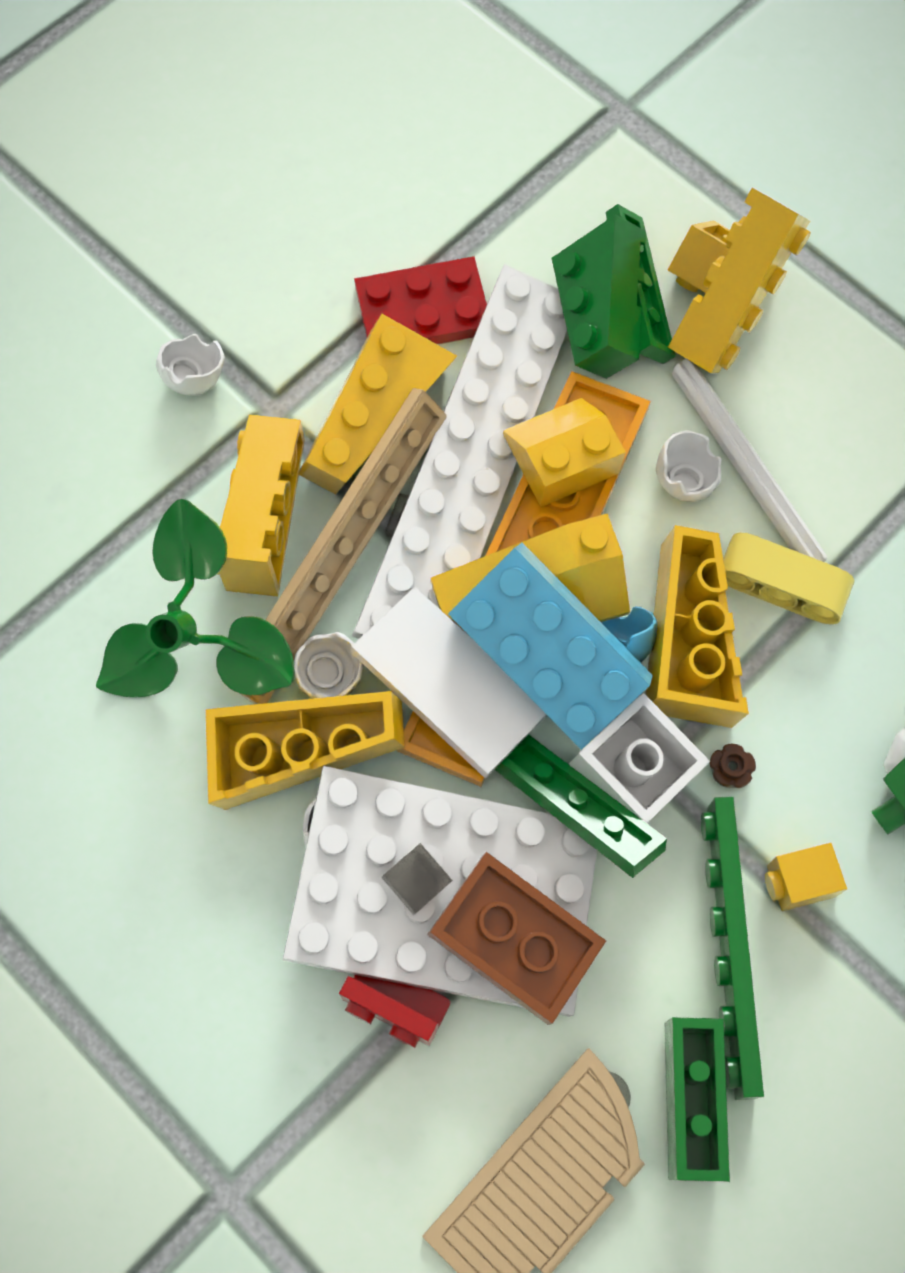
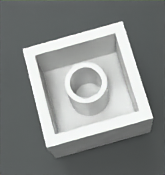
(641, 759)

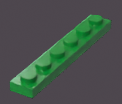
(734, 965)

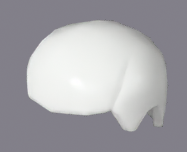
(190, 365)
(688, 467)
(327, 666)

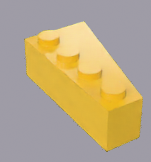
(371, 396)
(694, 643)
(288, 742)

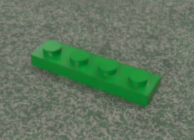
(655, 331)
(582, 806)

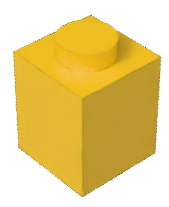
(805, 877)

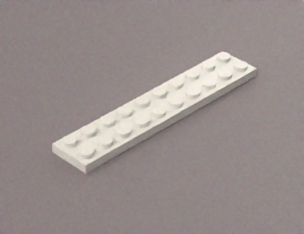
(469, 456)

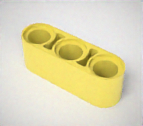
(787, 578)

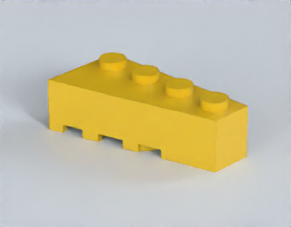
(740, 282)
(261, 504)

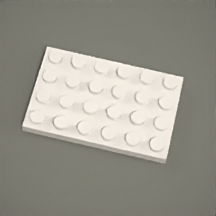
(365, 826)

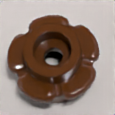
(732, 778)

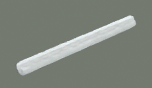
(746, 461)

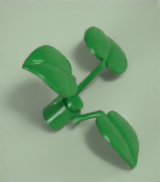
(139, 655)

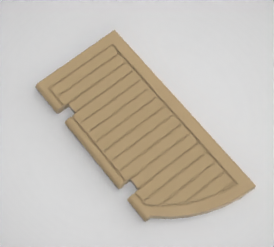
(544, 1180)

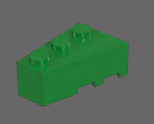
(599, 296)

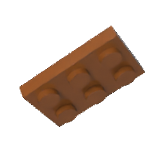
(517, 938)

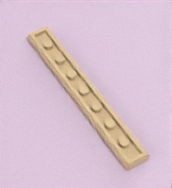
(354, 522)

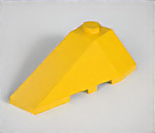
(579, 554)

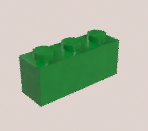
(696, 1100)

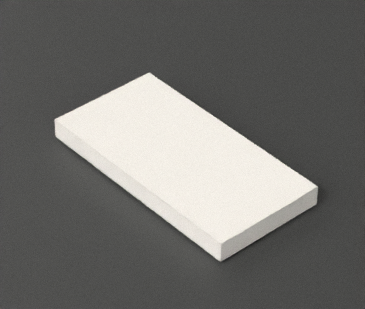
(448, 681)

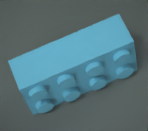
(551, 645)

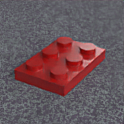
(433, 300)

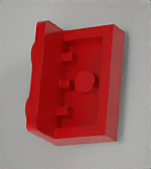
(410, 1010)

